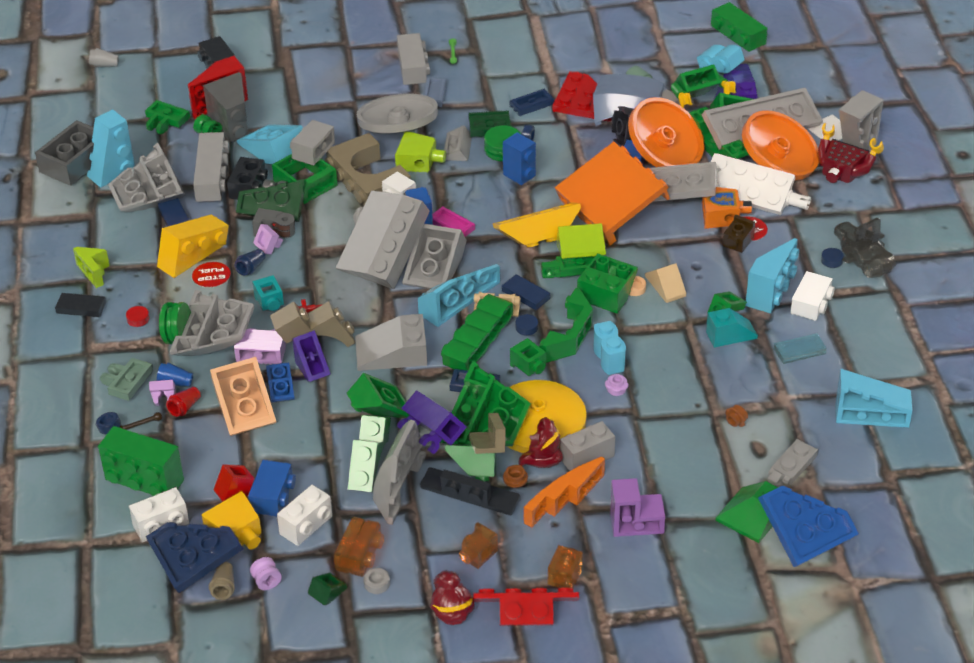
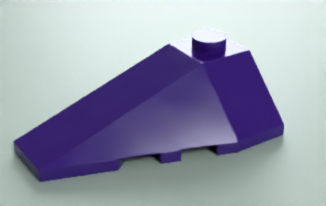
(743, 80)

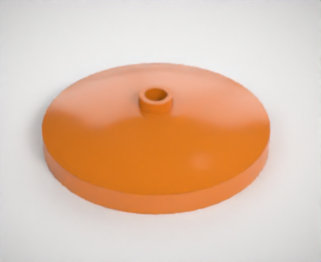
(665, 133)
(780, 143)

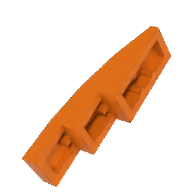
(568, 488)

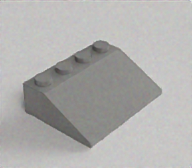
(383, 237)

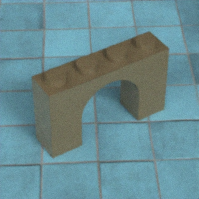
(353, 155)

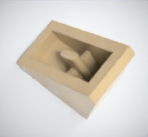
(667, 282)

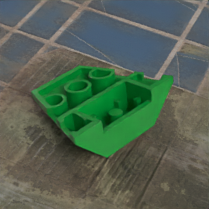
(486, 395)

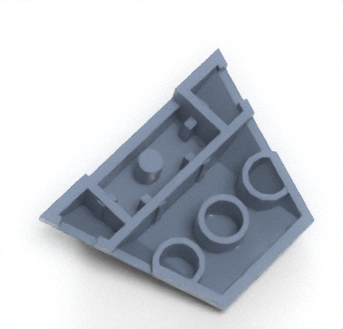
(622, 90)

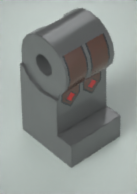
(279, 221)

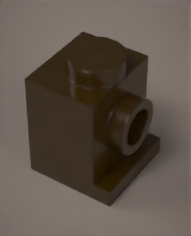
(739, 234)

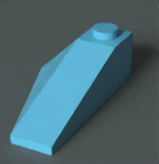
(455, 294)

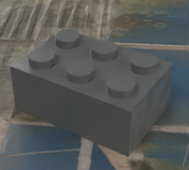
(67, 153)

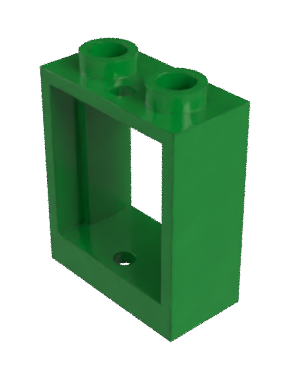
(322, 181)

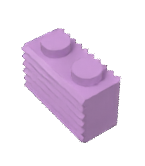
(262, 344)

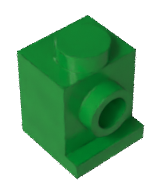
(531, 361)

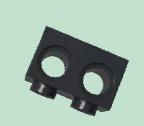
(247, 175)

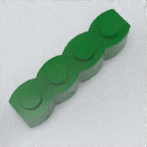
(477, 333)

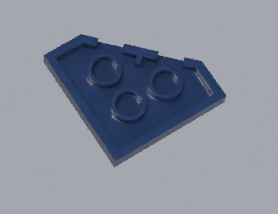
(192, 550)

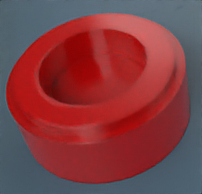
(137, 316)

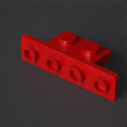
(526, 608)

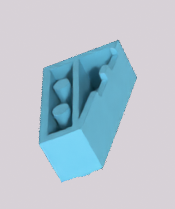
(871, 402)

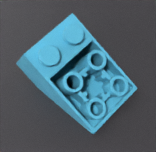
(771, 276)

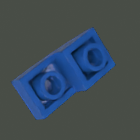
(280, 382)

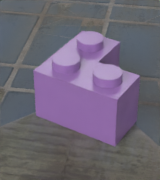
(633, 512)

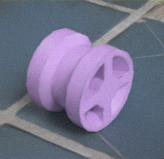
(265, 573)

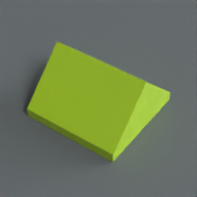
(580, 240)

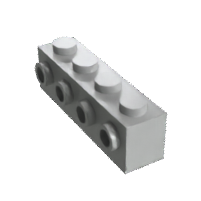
(211, 167)

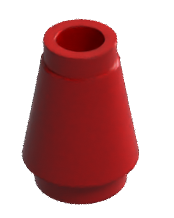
(181, 402)

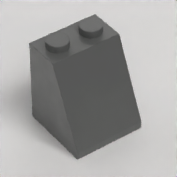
(227, 105)

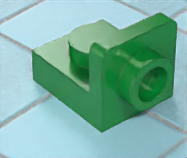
(726, 300)

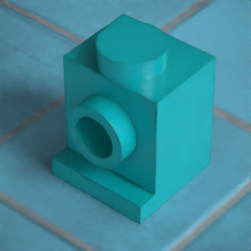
(269, 299)

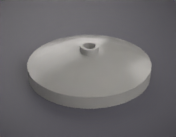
(397, 113)

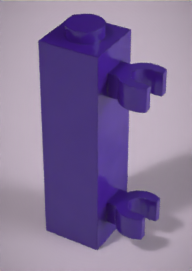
(433, 417)

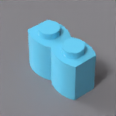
(723, 57)
(609, 347)

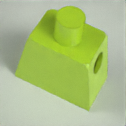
(418, 152)

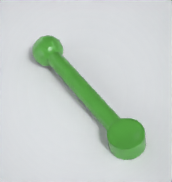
(452, 42)

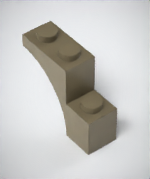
(325, 320)

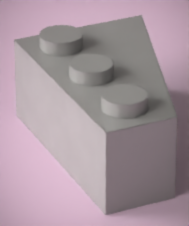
(861, 119)

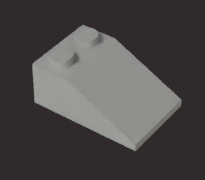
(434, 256)
(393, 344)

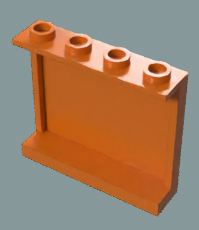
(611, 189)

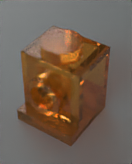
(479, 546)

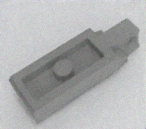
(792, 463)

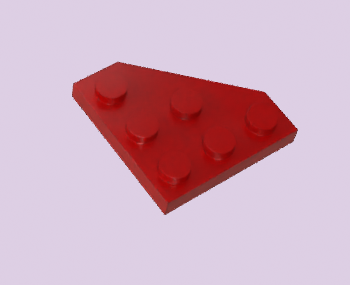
(577, 96)

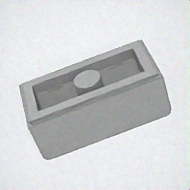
(458, 144)

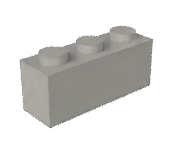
(412, 58)

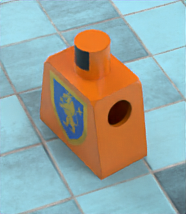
(721, 209)

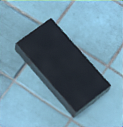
(80, 304)

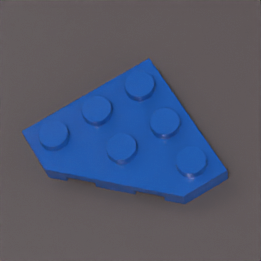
(805, 523)

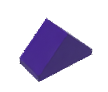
(309, 356)

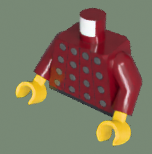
(843, 160)

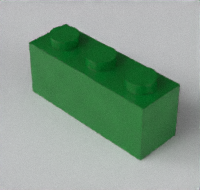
(739, 26)

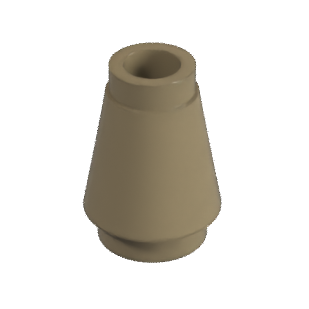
(222, 582)

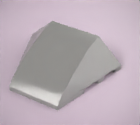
(146, 183)
(212, 325)
(401, 458)

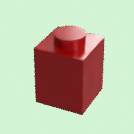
(233, 480)

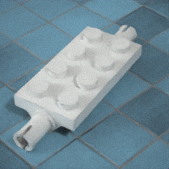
(764, 186)

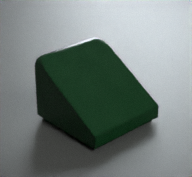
(326, 588)

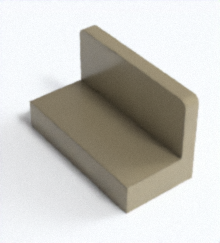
(490, 441)

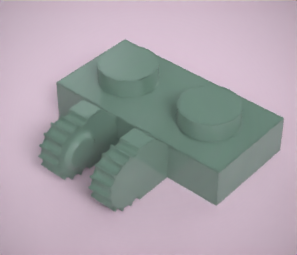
(126, 380)

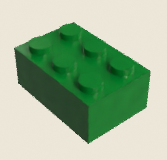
(140, 462)

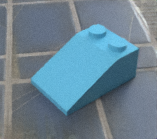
(270, 142)

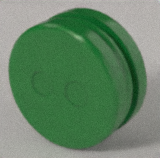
(494, 141)
(173, 320)

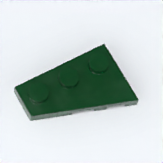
(282, 197)

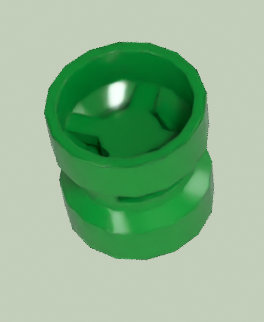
(205, 124)

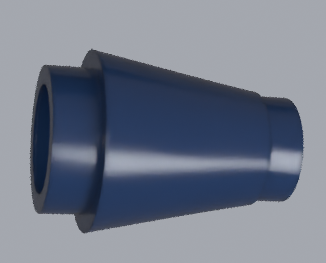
(248, 262)

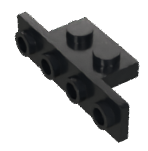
(470, 490)

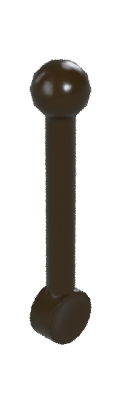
(157, 417)

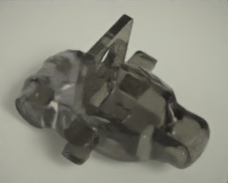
(865, 248)

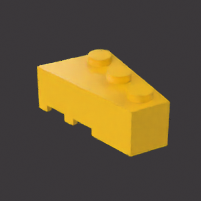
(189, 243)

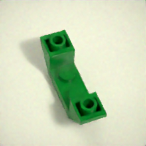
(734, 149)
(561, 345)

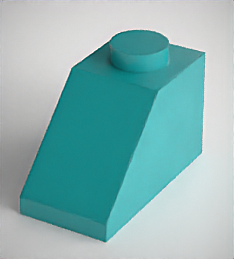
(728, 327)

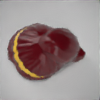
(544, 446)
(451, 599)

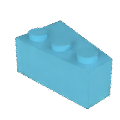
(111, 148)

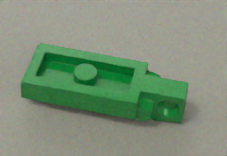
(565, 266)

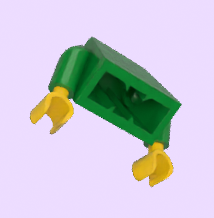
(699, 82)

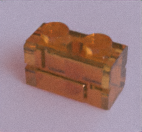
(358, 546)

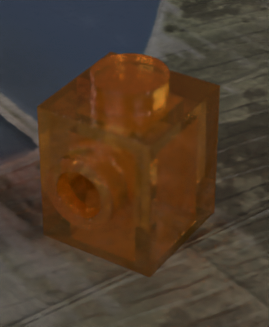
(565, 567)

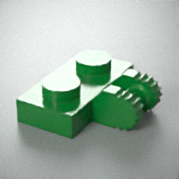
(166, 115)

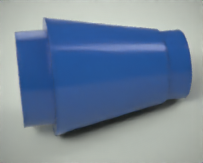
(171, 372)

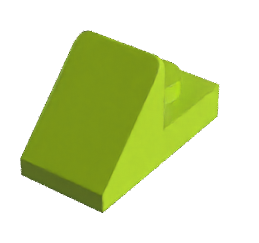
(92, 263)

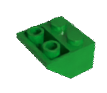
(607, 282)

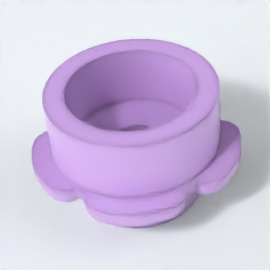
(616, 385)

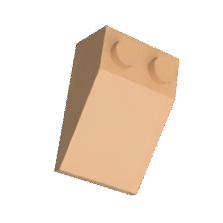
(242, 396)

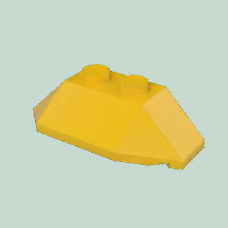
(538, 225)

